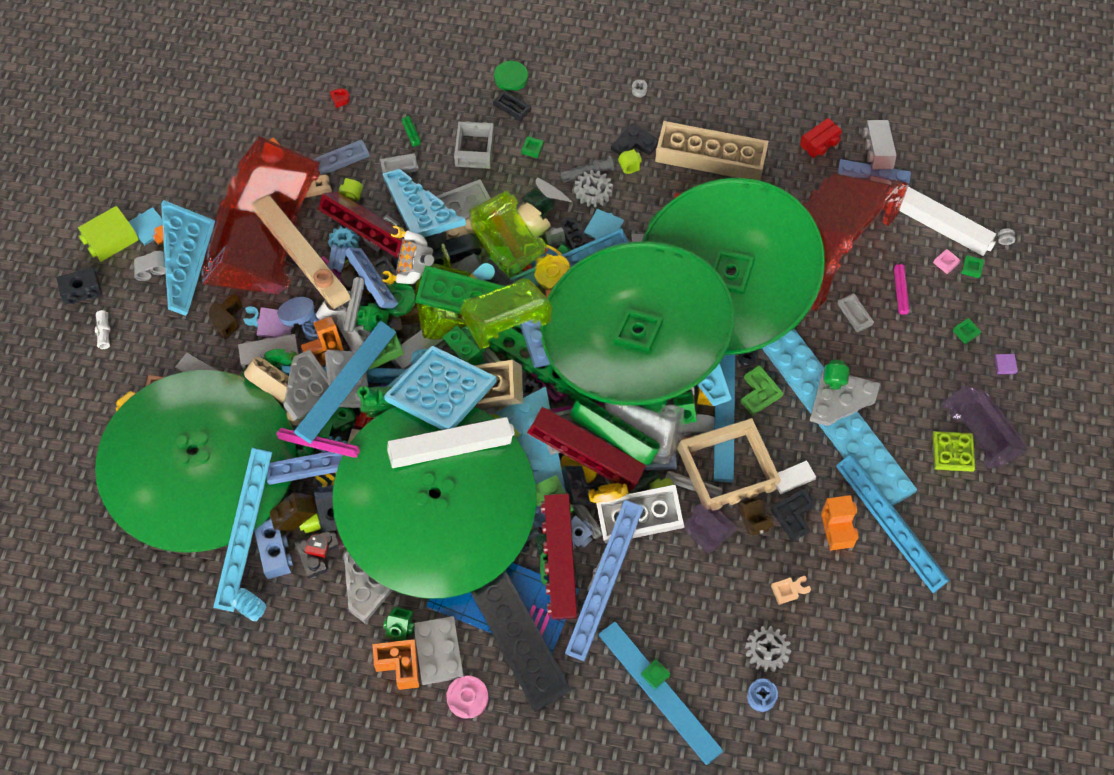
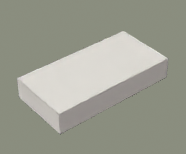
(795, 477)

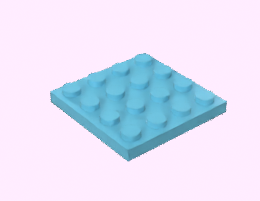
(440, 389)

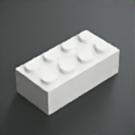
(659, 514)

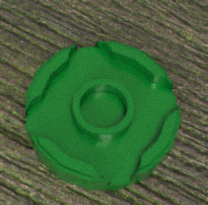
(510, 76)
(404, 296)

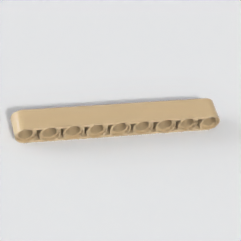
(298, 248)

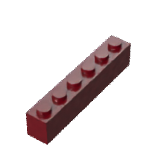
(361, 221)
(586, 448)
(560, 557)

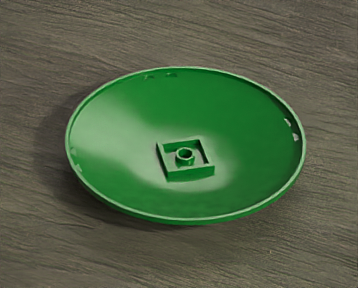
(762, 237)
(630, 287)
(184, 498)
(424, 542)

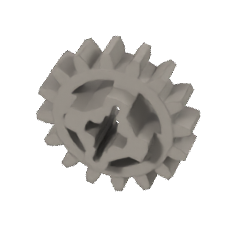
(593, 188)
(760, 648)

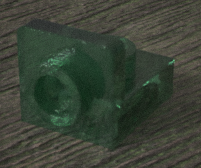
(538, 200)

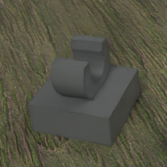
(555, 237)

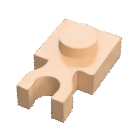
(788, 590)

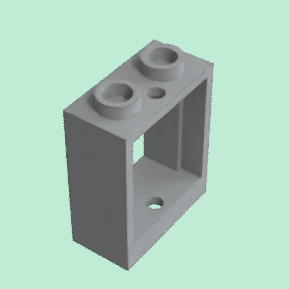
(470, 158)

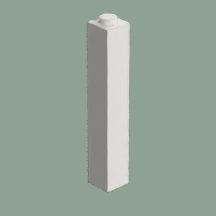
(947, 222)
(450, 442)

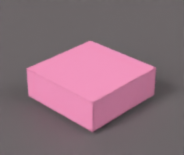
(947, 261)

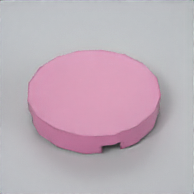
(467, 696)

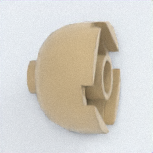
(533, 220)

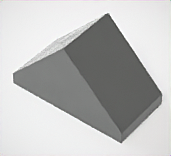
(468, 264)

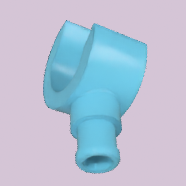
(253, 321)

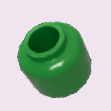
(836, 374)

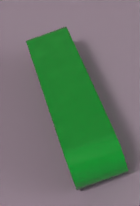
(614, 430)

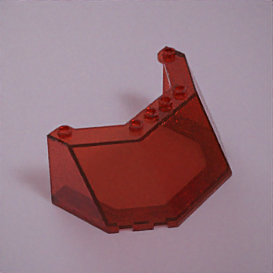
(845, 209)
(241, 247)

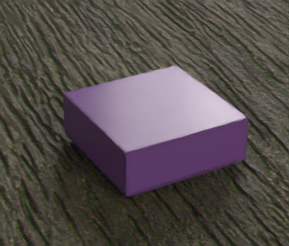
(1005, 364)

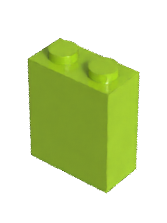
(107, 234)

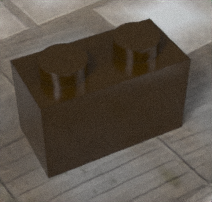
(293, 512)

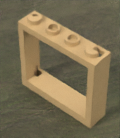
(721, 435)

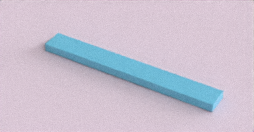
(242, 528)

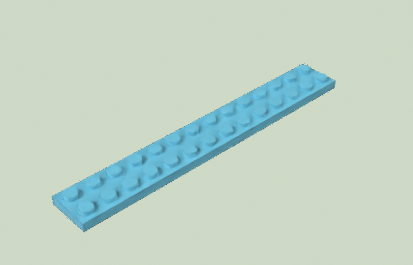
(848, 434)

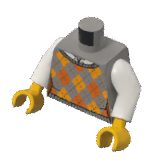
(412, 258)

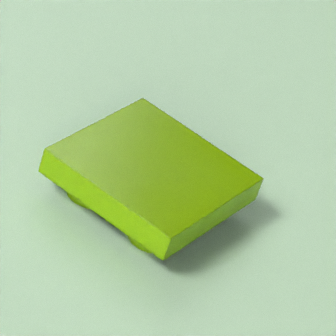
(953, 451)

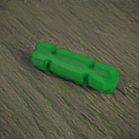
(411, 131)

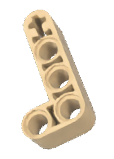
(269, 380)

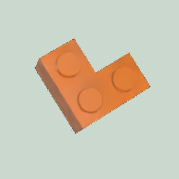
(327, 340)
(837, 522)
(399, 657)

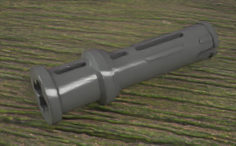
(600, 165)

